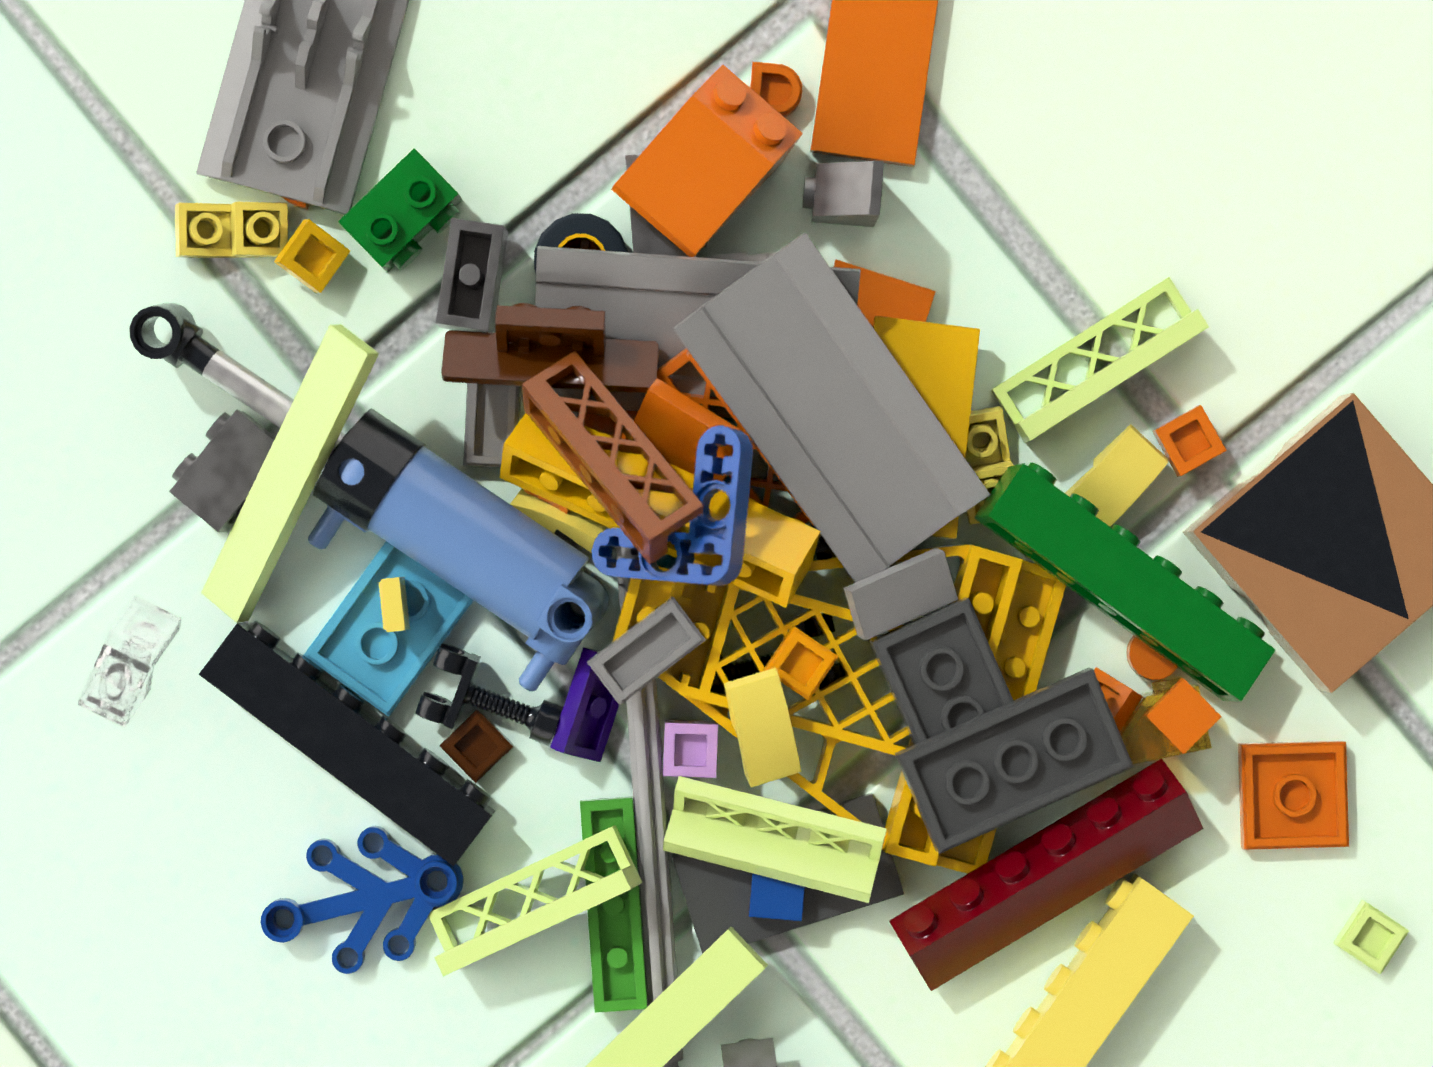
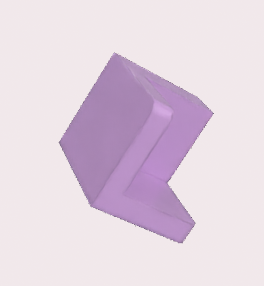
(690, 748)

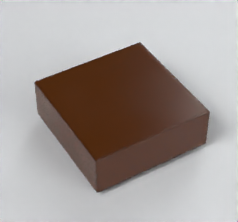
(476, 745)

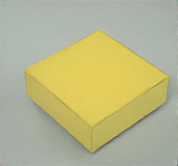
(394, 604)

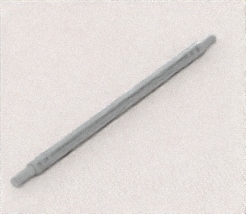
(650, 832)

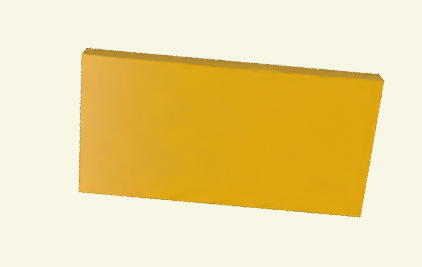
(942, 369)

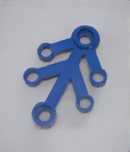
(372, 897)

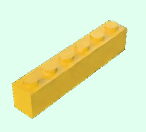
(775, 546)

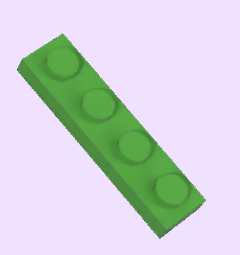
(616, 923)

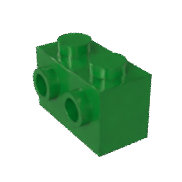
(402, 212)

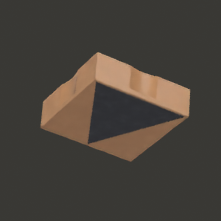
(1328, 542)

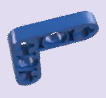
(705, 534)

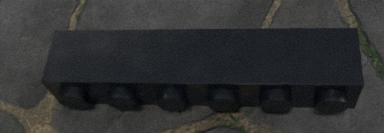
(347, 741)

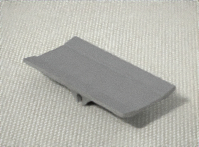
(302, 97)
(644, 300)
(831, 409)

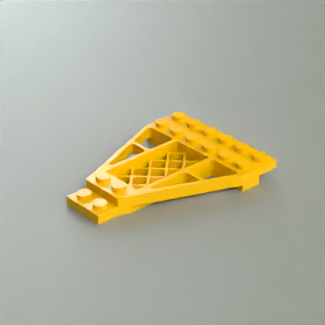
(1013, 604)

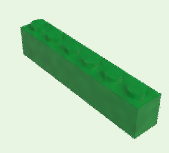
(1126, 582)

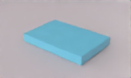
(383, 663)

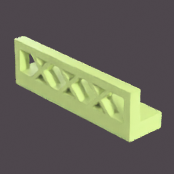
(1108, 377)
(774, 839)
(537, 920)

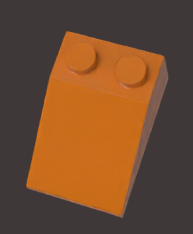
(707, 161)

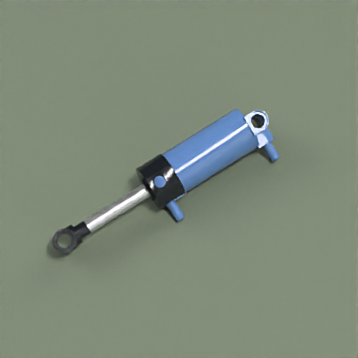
(419, 505)

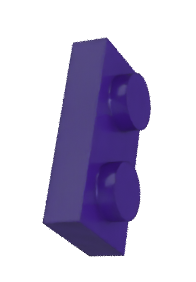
(585, 714)

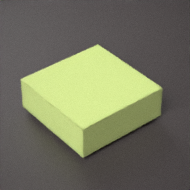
(1371, 936)

